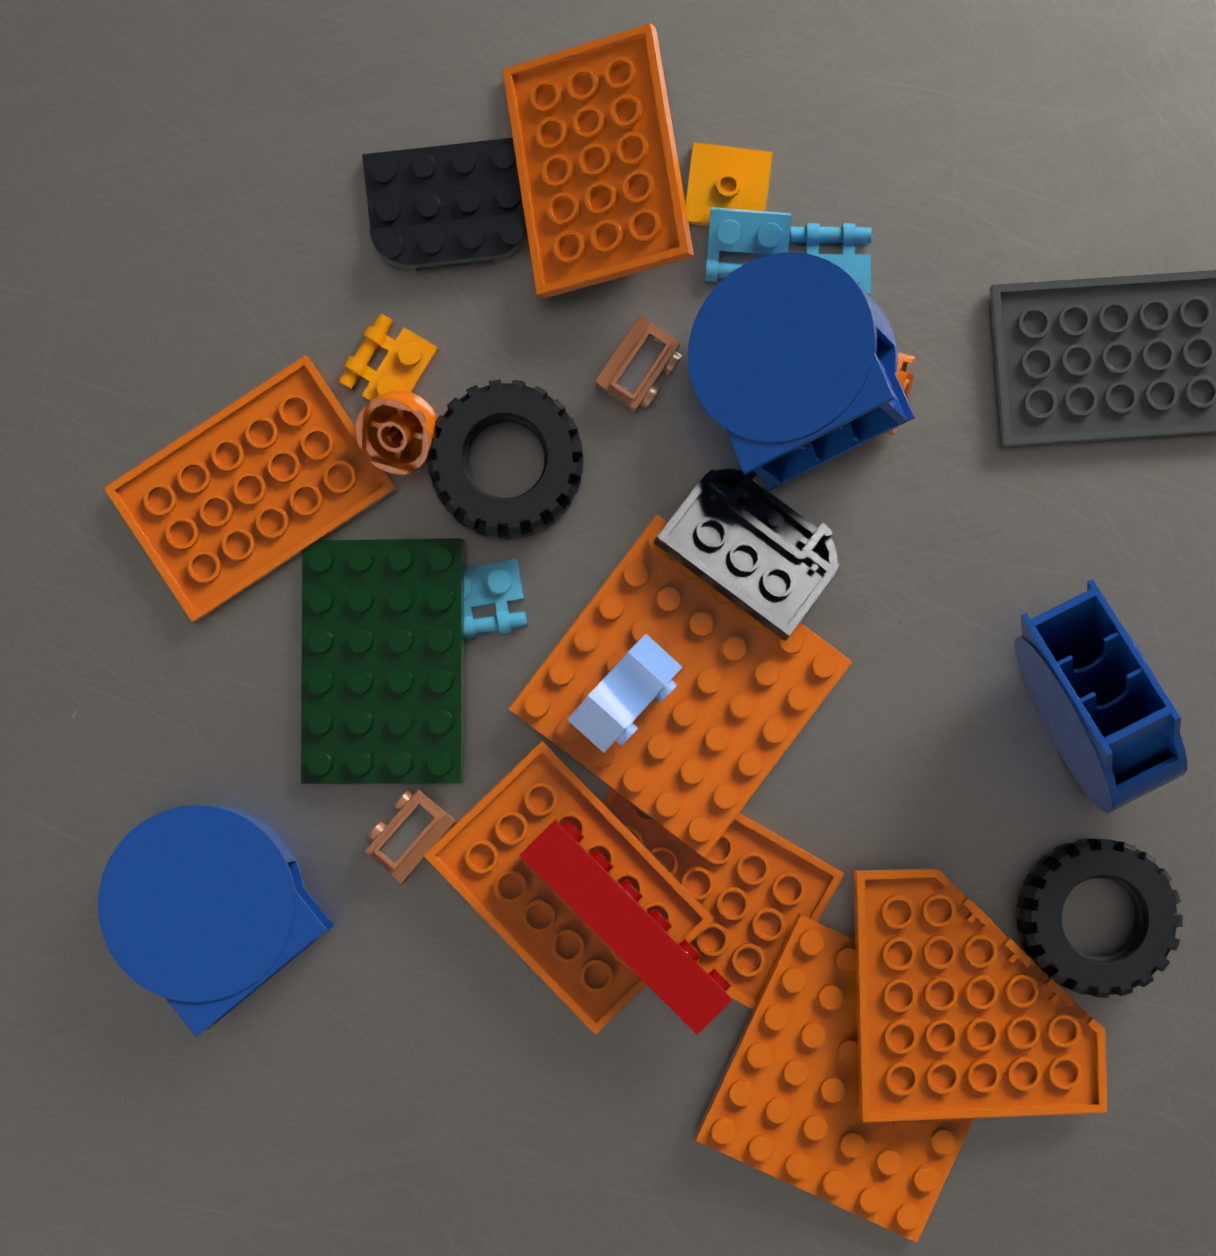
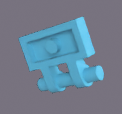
(856, 265)
(490, 585)

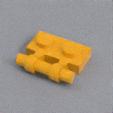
(400, 369)

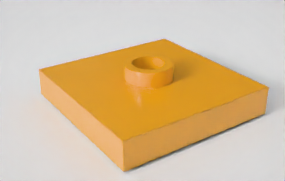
(726, 179)

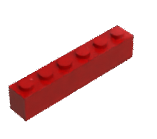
(626, 926)

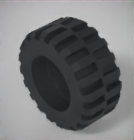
(496, 405)
(1153, 926)

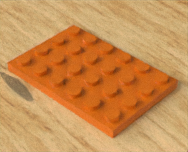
(597, 162)
(249, 489)
(485, 867)
(748, 885)

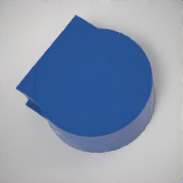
(795, 365)
(1100, 701)
(205, 908)

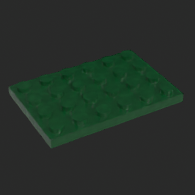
(383, 662)

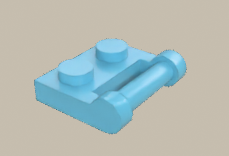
(744, 232)

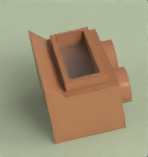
(638, 365)
(409, 834)

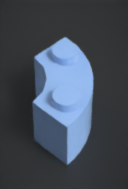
(624, 693)

